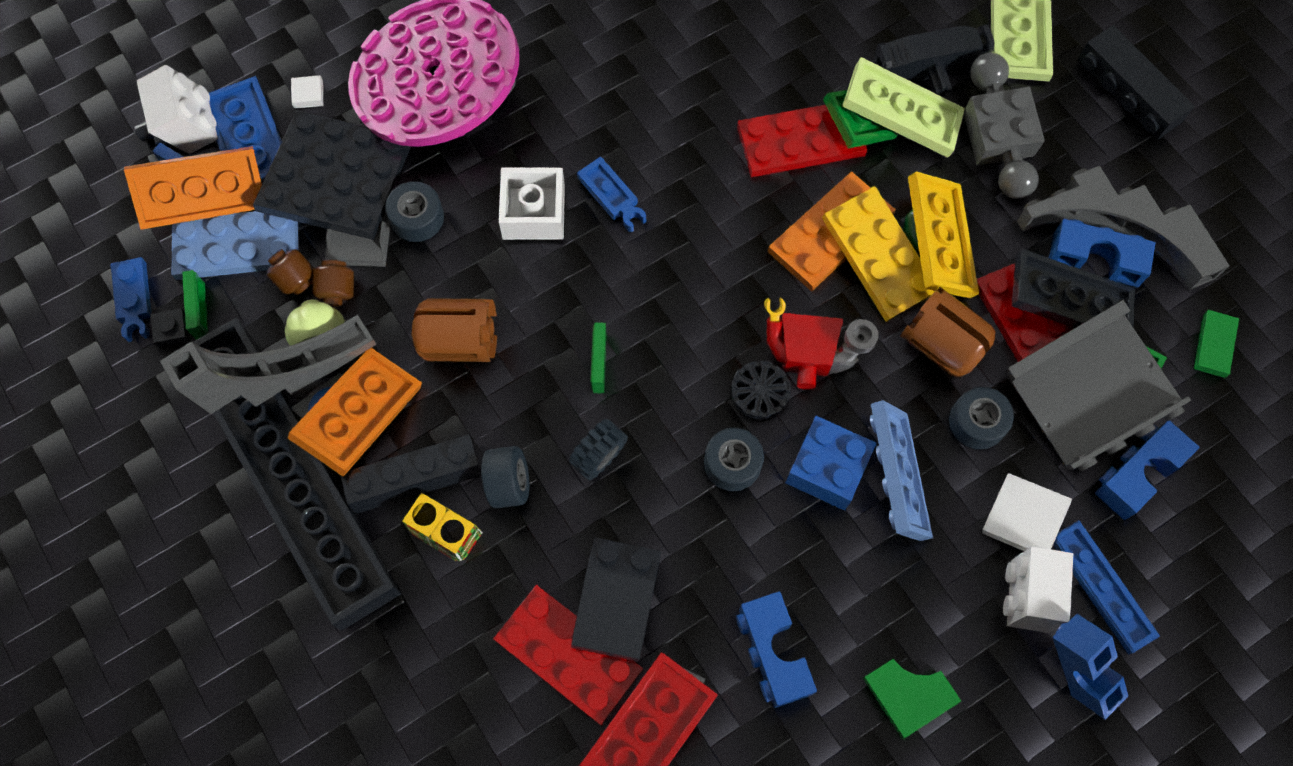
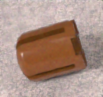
(455, 330)
(950, 334)

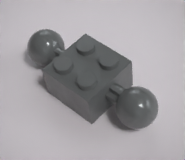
(1003, 126)

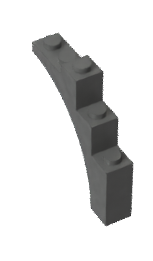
(1177, 232)
(218, 378)

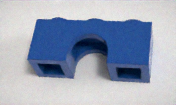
(1127, 255)
(1127, 487)
(1085, 659)
(783, 680)

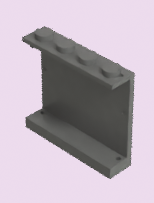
(1095, 388)

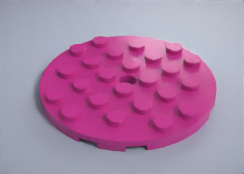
(475, 71)

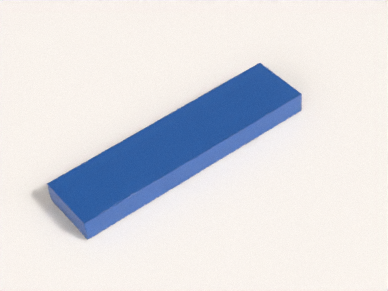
(1106, 589)

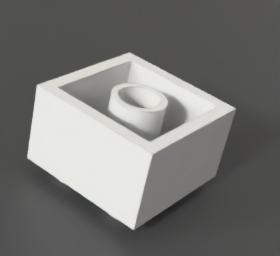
(177, 109)
(532, 203)
(1039, 589)

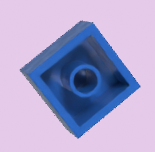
(830, 463)

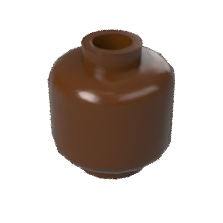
(290, 271)
(333, 282)

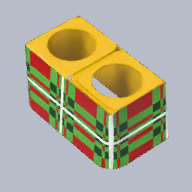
(456, 551)

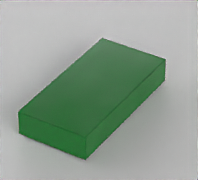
(195, 304)
(1216, 343)
(598, 358)

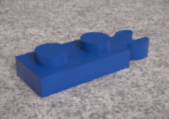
(611, 192)
(131, 296)

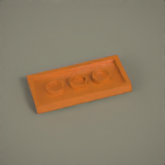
(194, 187)
(808, 245)
(355, 411)

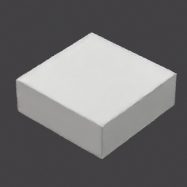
(307, 91)

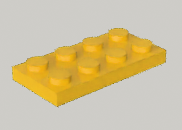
(943, 235)
(878, 252)

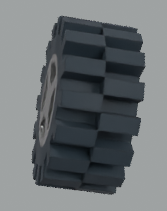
(598, 449)

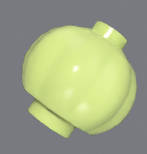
(310, 321)

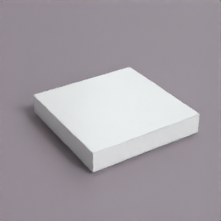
(1026, 514)

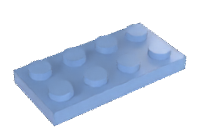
(230, 243)
(901, 471)

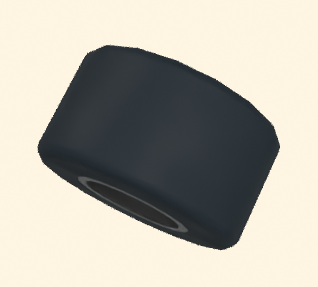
(414, 211)
(988, 408)
(739, 449)
(505, 477)

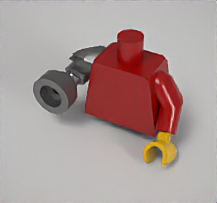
(810, 342)

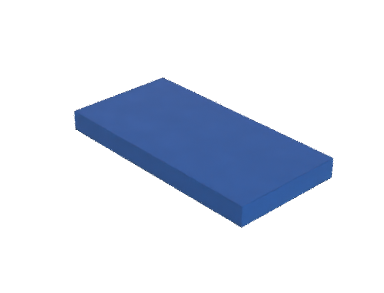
(245, 121)

